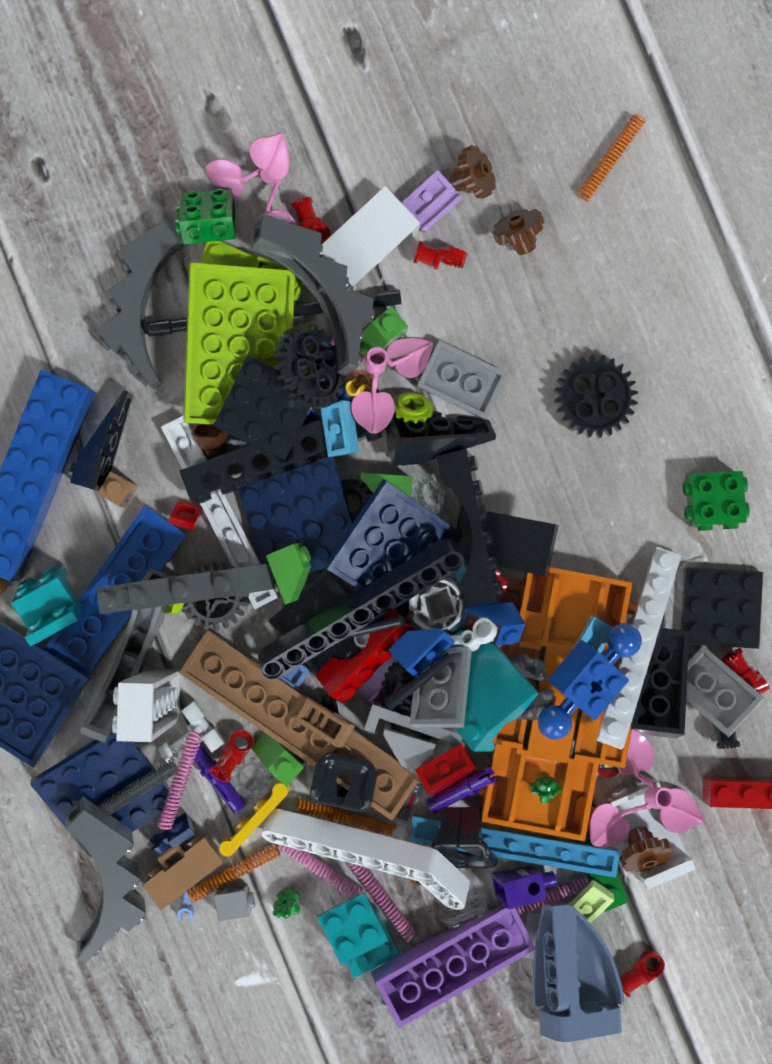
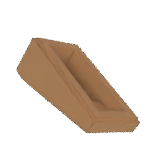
(343, 734)

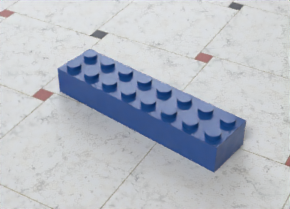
(37, 465)

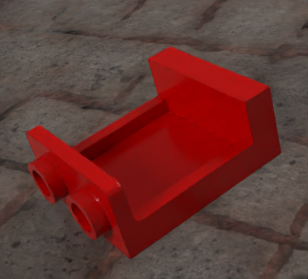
(446, 770)

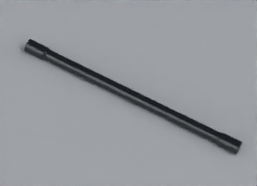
(169, 326)

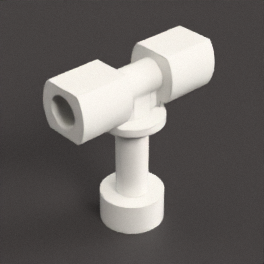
(195, 716)

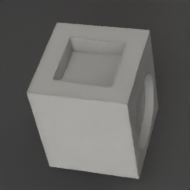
(234, 902)

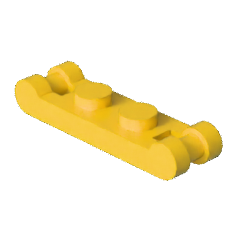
(248, 825)

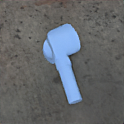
(186, 906)

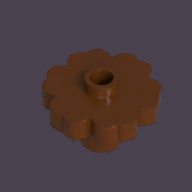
(473, 173)
(519, 230)
(645, 851)

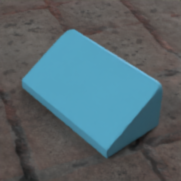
(339, 429)
(595, 634)

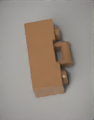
(174, 879)

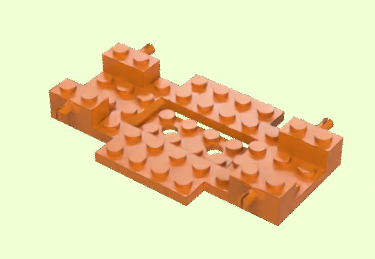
(554, 617)

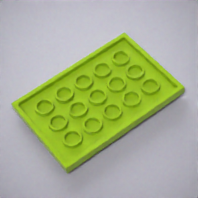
(229, 317)

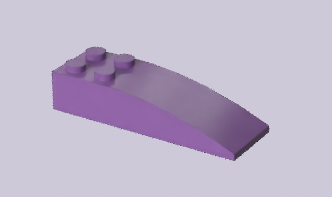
(451, 963)

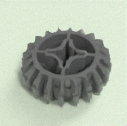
(211, 608)

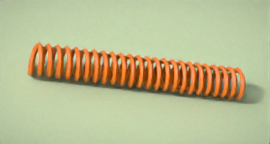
(611, 158)
(345, 816)
(197, 889)

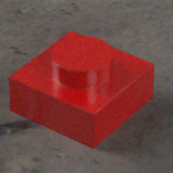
(185, 515)

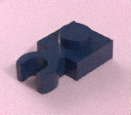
(179, 833)

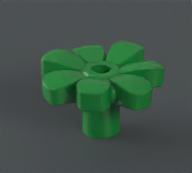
(287, 903)

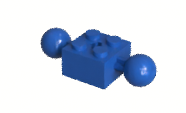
(588, 680)

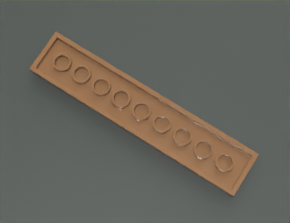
(273, 709)

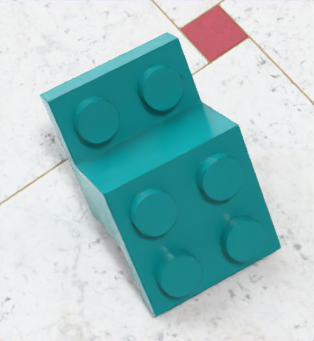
(46, 604)
(358, 934)

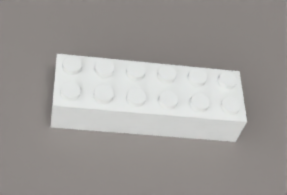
(147, 705)

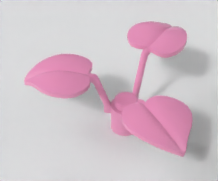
(270, 156)
(410, 360)
(677, 808)

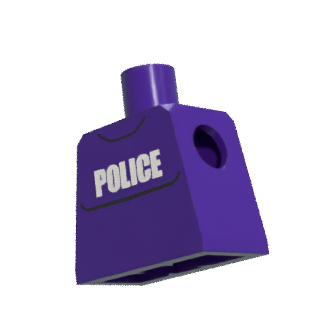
(522, 886)

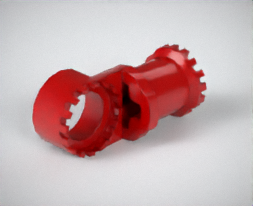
(308, 219)
(433, 256)
(739, 665)
(231, 756)
(640, 974)

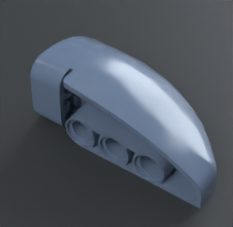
(574, 978)

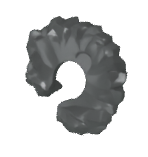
(534, 669)

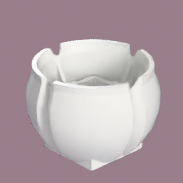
(423, 612)

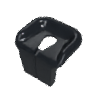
(363, 776)
(463, 829)

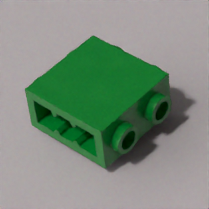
(206, 216)
(716, 500)

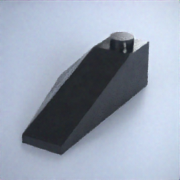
(423, 441)
(100, 452)
(664, 689)

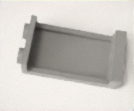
(378, 711)

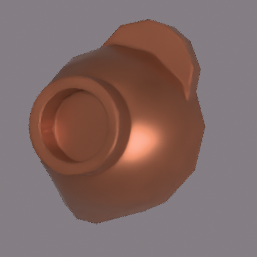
(210, 439)

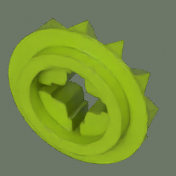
(422, 407)

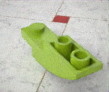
(223, 254)

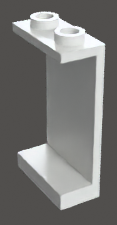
(370, 235)
(680, 862)

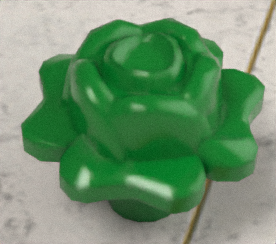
(545, 788)

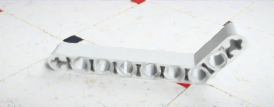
(370, 851)

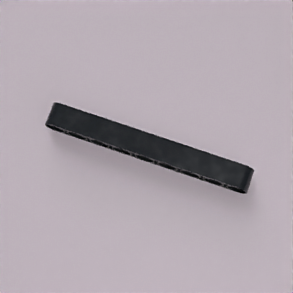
(360, 608)

